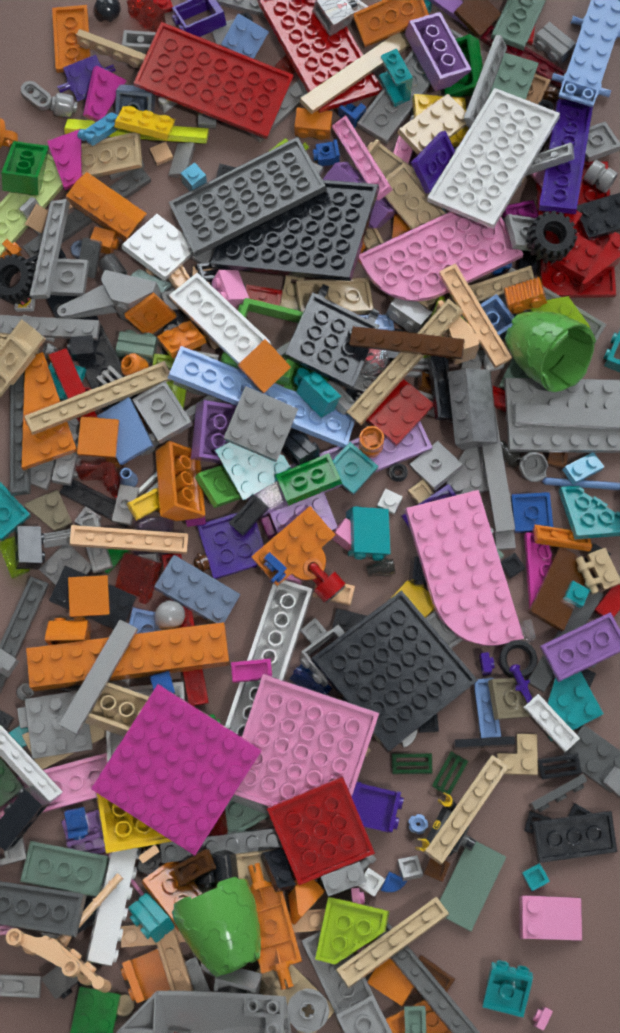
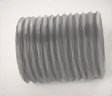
(111, 263)

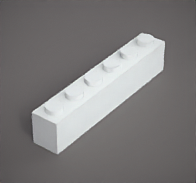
(112, 911)

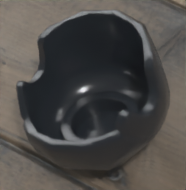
(106, 10)

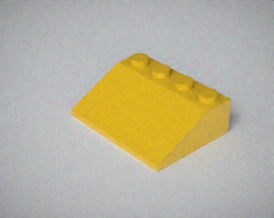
(124, 831)

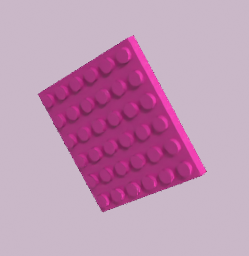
(176, 769)

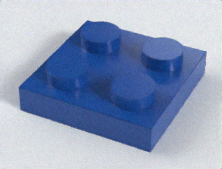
(531, 510)

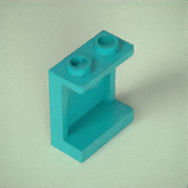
(397, 80)
(369, 533)

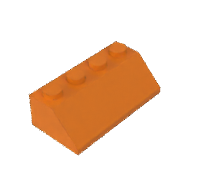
(105, 206)
(178, 489)

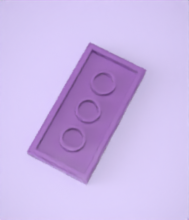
(583, 647)

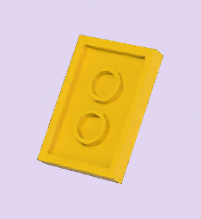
(145, 122)

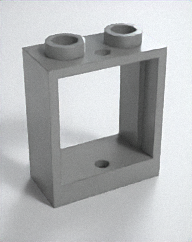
(306, 661)

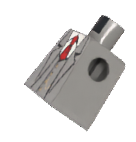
(334, 14)

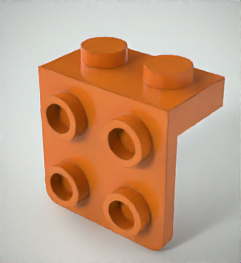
(145, 976)

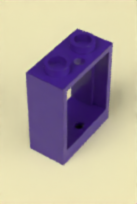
(193, 7)

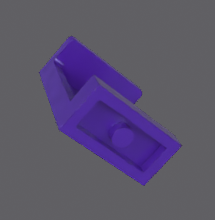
(377, 807)

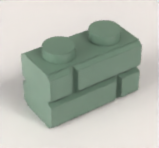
(142, 345)

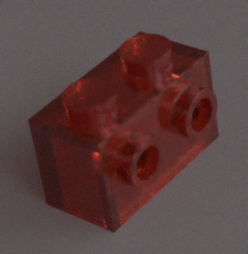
(146, 13)

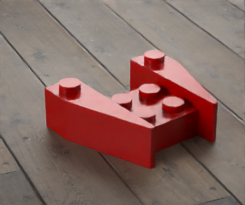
(587, 260)

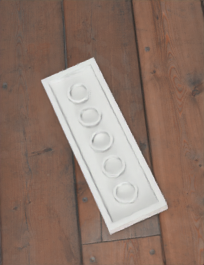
(217, 317)

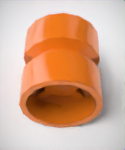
(371, 441)

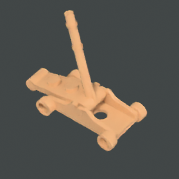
(57, 951)

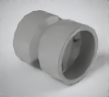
(600, 176)

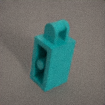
(316, 392)

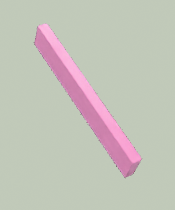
(361, 156)

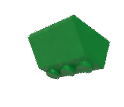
(471, 49)

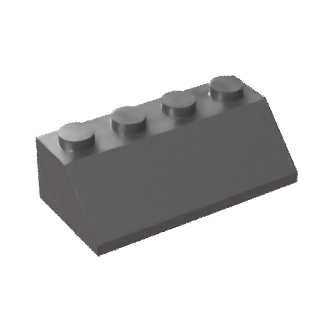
(472, 408)

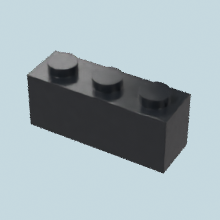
(20, 816)

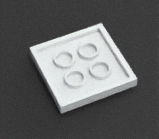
(159, 247)

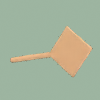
(38, 218)

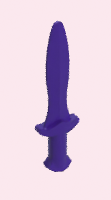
(522, 685)

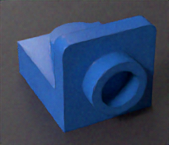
(272, 564)
(77, 823)

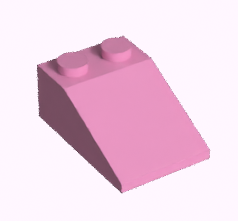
(550, 918)

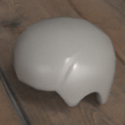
(533, 466)
(169, 615)

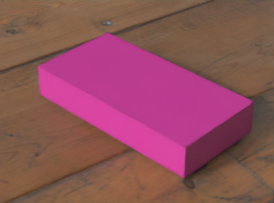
(250, 670)

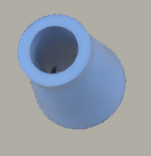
(131, 480)

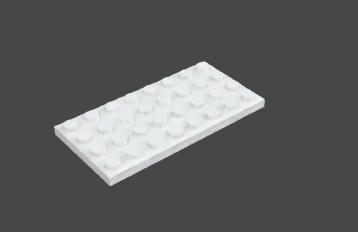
(493, 158)

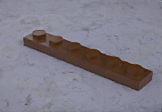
(407, 342)

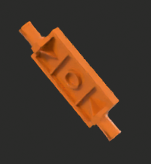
(277, 935)

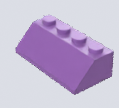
(437, 50)
(345, 172)

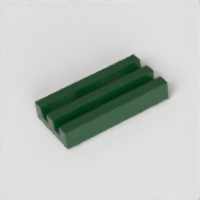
(458, 759)
(413, 771)

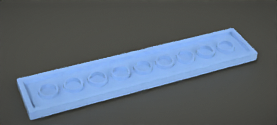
(228, 385)

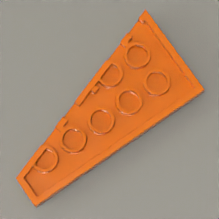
(39, 394)

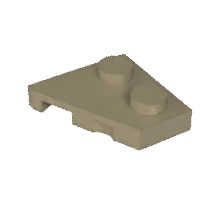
(50, 510)

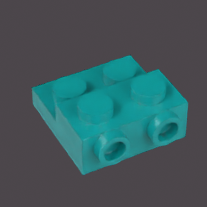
(508, 988)

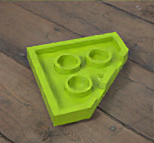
(348, 928)

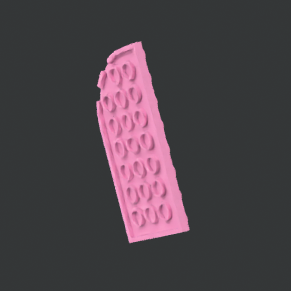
(411, 262)
(464, 569)

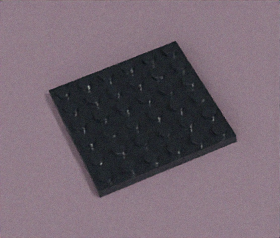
(395, 668)

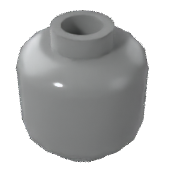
(63, 105)

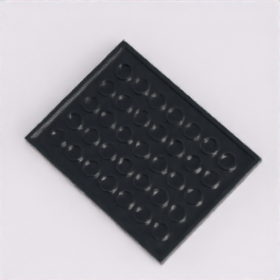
(308, 240)

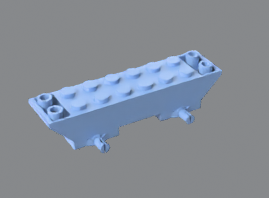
(591, 54)

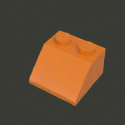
(65, 631)

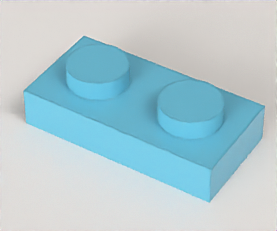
(583, 468)

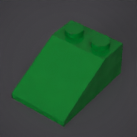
(24, 168)

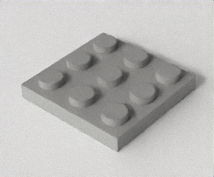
(260, 424)
(46, 734)

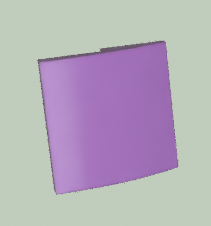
(94, 840)

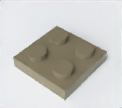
(505, 700)

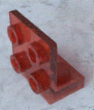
(105, 471)
(138, 576)

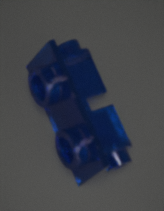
(303, 678)

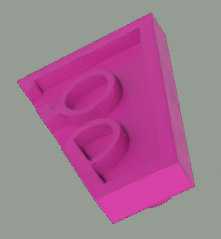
(101, 93)
(67, 157)

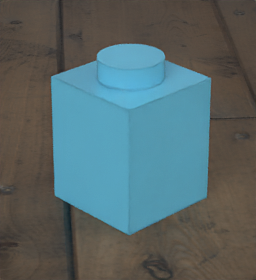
(193, 177)

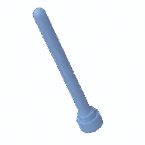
(583, 484)

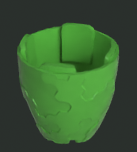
(551, 348)
(221, 926)

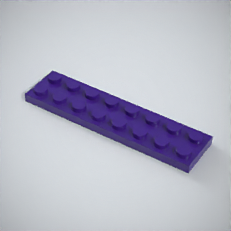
(563, 181)

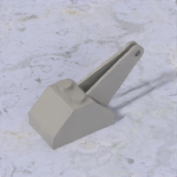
(116, 295)

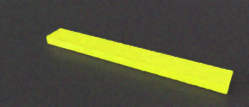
(178, 134)

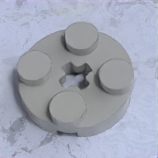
(297, 1016)

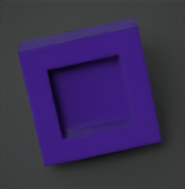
(486, 663)

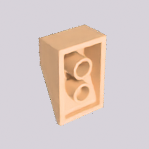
(463, 330)

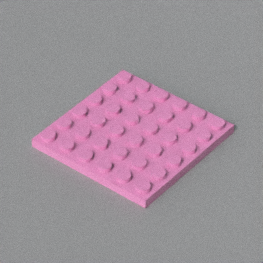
(302, 741)

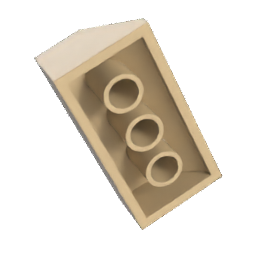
(116, 709)

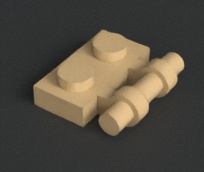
(603, 569)

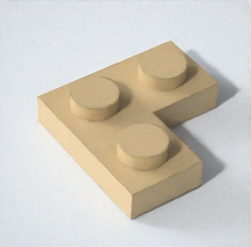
(525, 760)

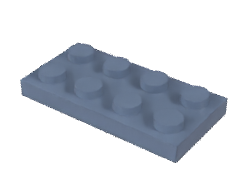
(196, 591)

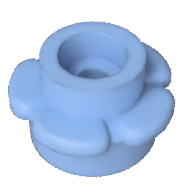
(418, 829)

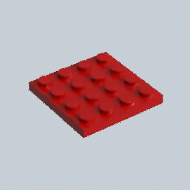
(320, 830)

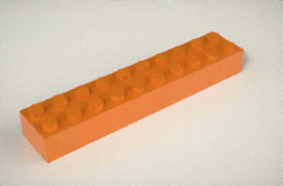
(146, 656)

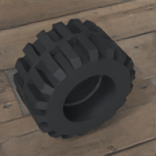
(561, 227)
(8, 268)

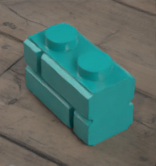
(151, 917)

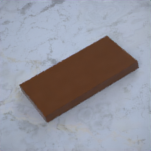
(549, 600)

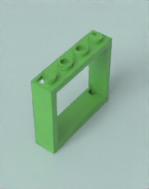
(273, 311)

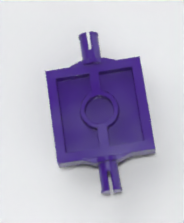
(79, 76)

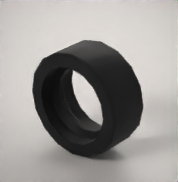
(521, 645)

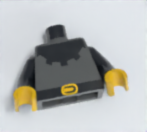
(464, 841)

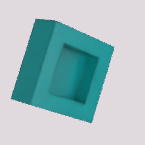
(576, 594)
(535, 877)

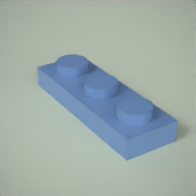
(487, 725)

